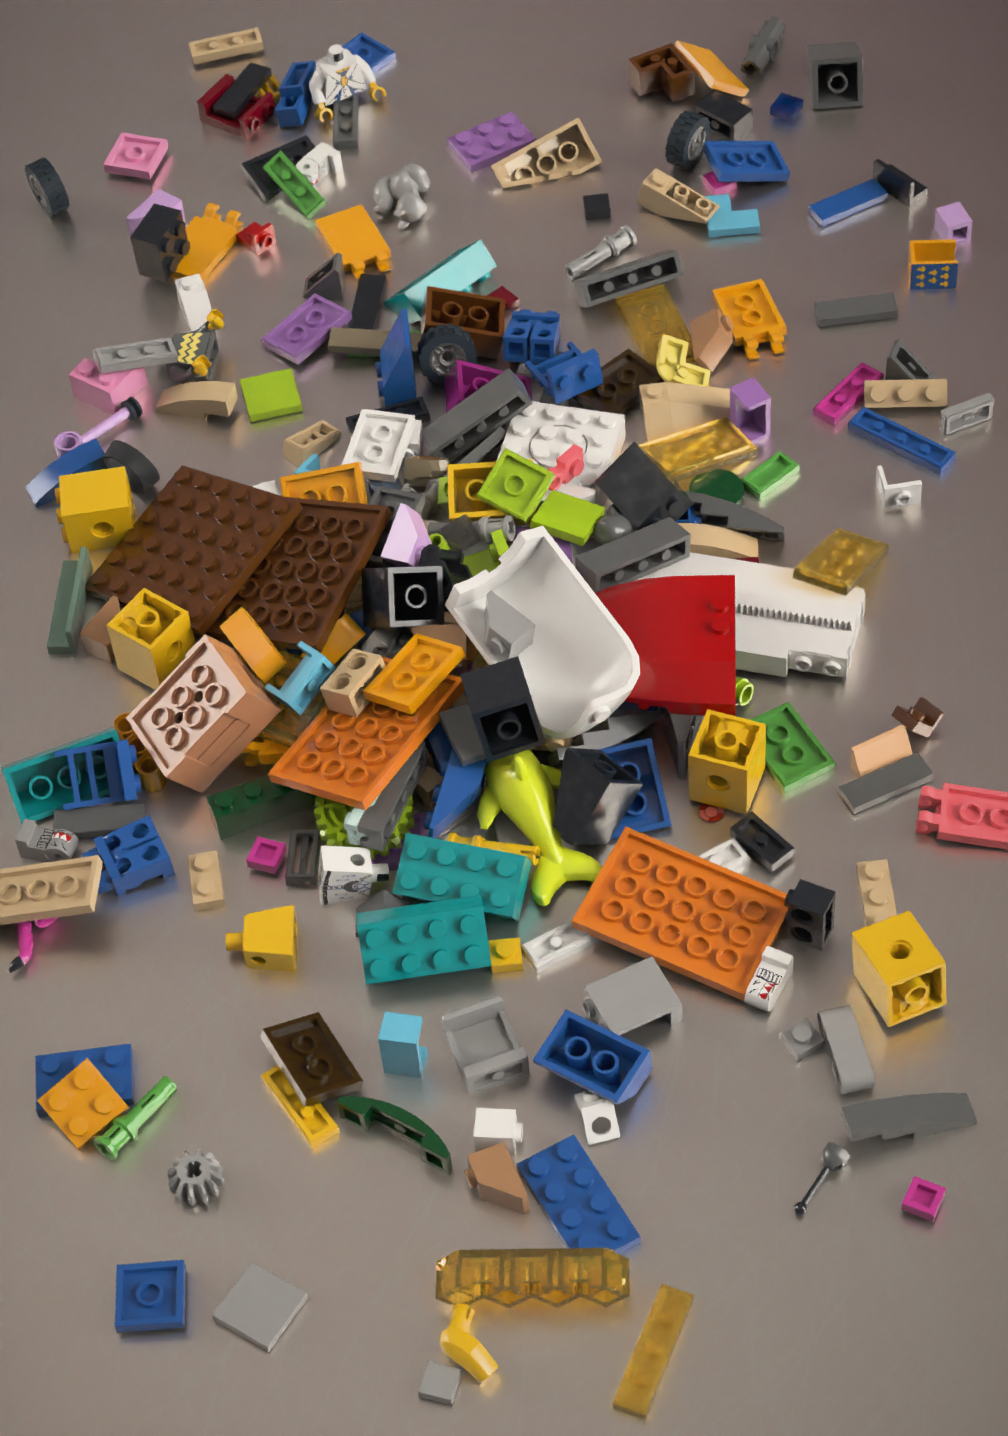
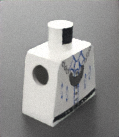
(347, 874)

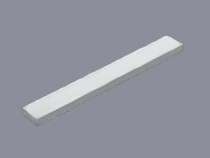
(566, 941)

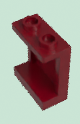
(248, 120)

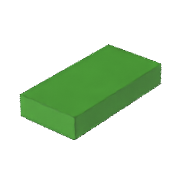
(770, 475)

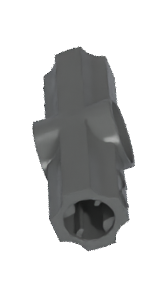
(763, 47)

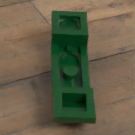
(365, 1111)

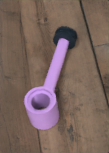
(70, 440)

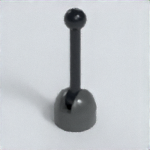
(833, 1159)

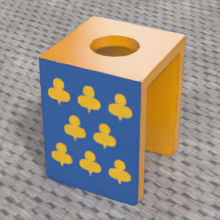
(932, 264)

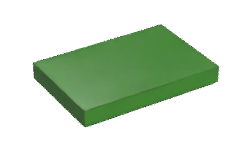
(792, 749)

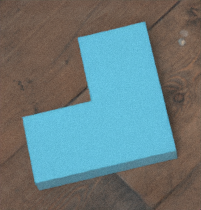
(729, 222)

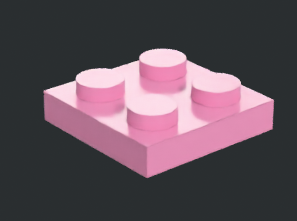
(135, 155)

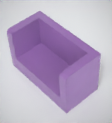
(750, 409)

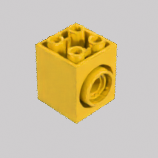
(95, 508)
(150, 638)
(727, 761)
(899, 968)

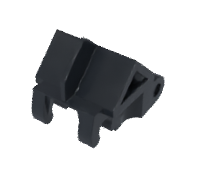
(452, 563)

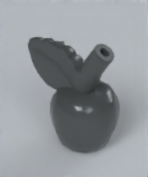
(612, 526)

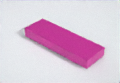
(846, 395)

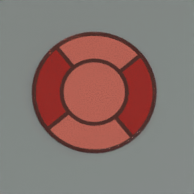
(710, 813)

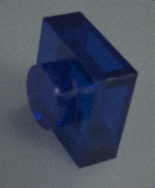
(786, 107)

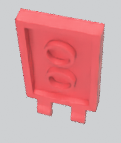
(965, 815)

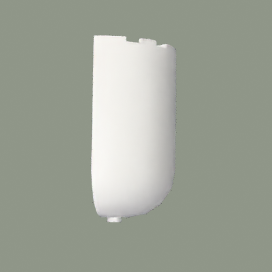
(579, 653)

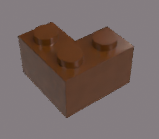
(662, 69)

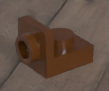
(920, 718)

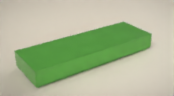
(295, 185)

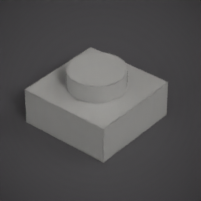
(802, 1039)

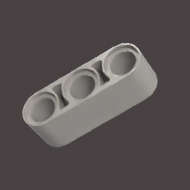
(845, 1049)

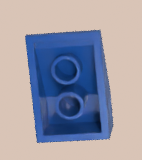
(397, 364)
(649, 807)

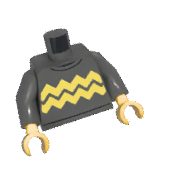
(196, 351)

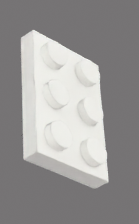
(380, 443)

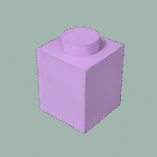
(953, 223)

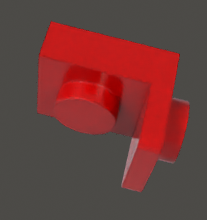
(257, 237)

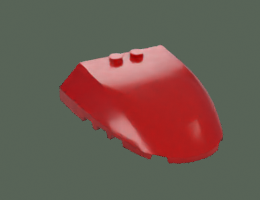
(682, 640)

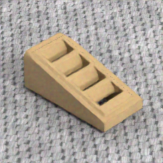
(301, 445)

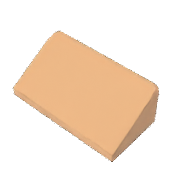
(880, 751)

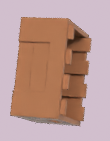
(212, 730)

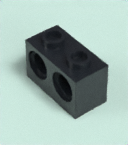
(810, 914)

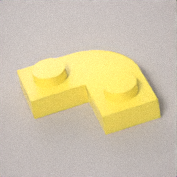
(672, 363)

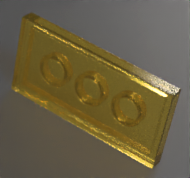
(649, 316)
(701, 449)
(841, 561)

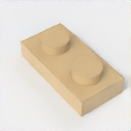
(206, 880)

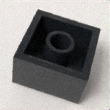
(160, 242)

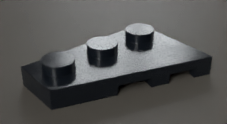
(261, 179)

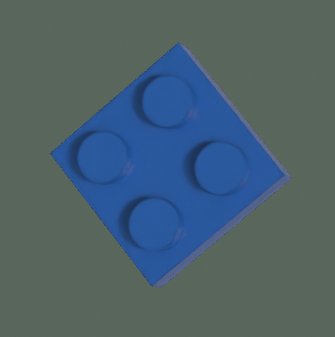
(150, 1296)

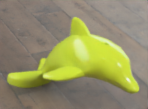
(526, 796)

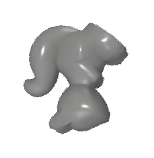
(404, 189)

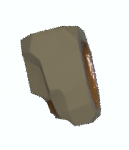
(421, 469)

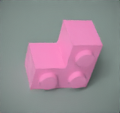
(105, 389)

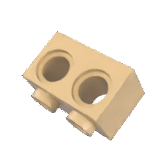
(346, 684)

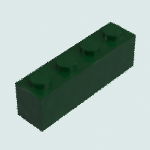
(254, 805)

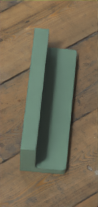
(70, 605)

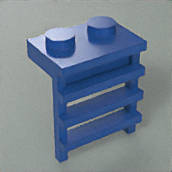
(568, 373)
(119, 772)

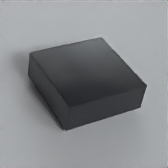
(596, 206)

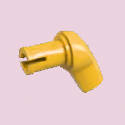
(465, 1348)

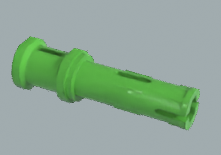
(126, 1126)

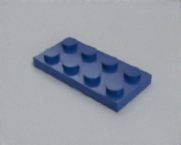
(577, 1198)

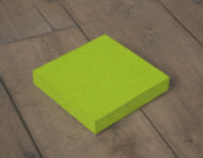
(270, 395)
(515, 485)
(567, 517)

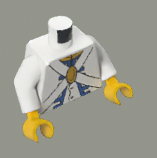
(338, 78)

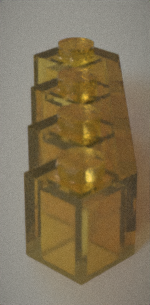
(543, 1274)

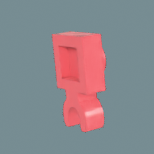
(568, 466)

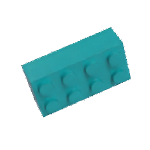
(451, 870)
(423, 939)

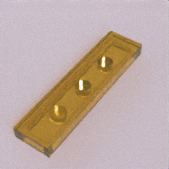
(653, 1352)

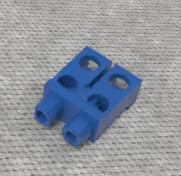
(532, 331)
(131, 856)

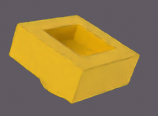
(505, 955)

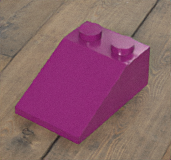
(467, 378)

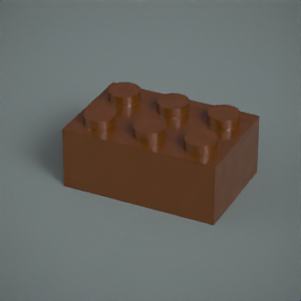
(477, 314)

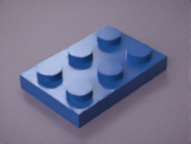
(745, 161)
(112, 1062)

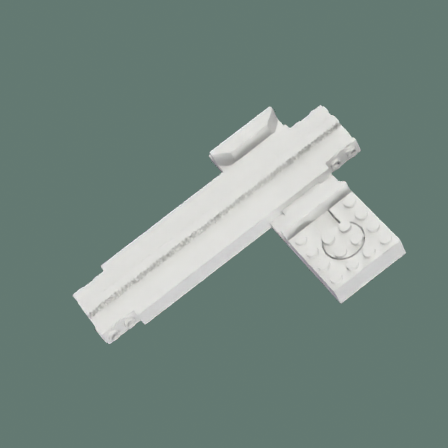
(776, 617)

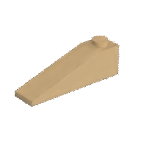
(554, 156)
(679, 407)

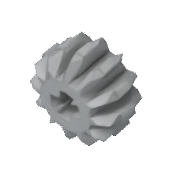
(195, 1177)

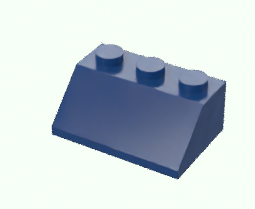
(595, 1058)

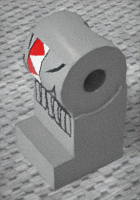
(45, 843)

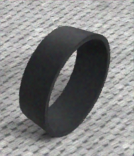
(139, 469)

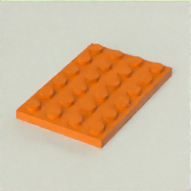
(358, 756)
(682, 912)

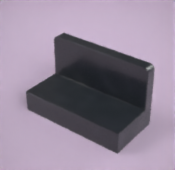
(898, 183)

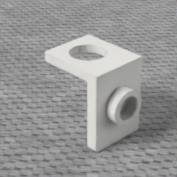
(897, 494)
(595, 1106)

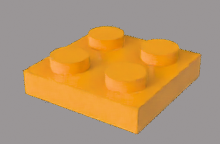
(83, 1104)

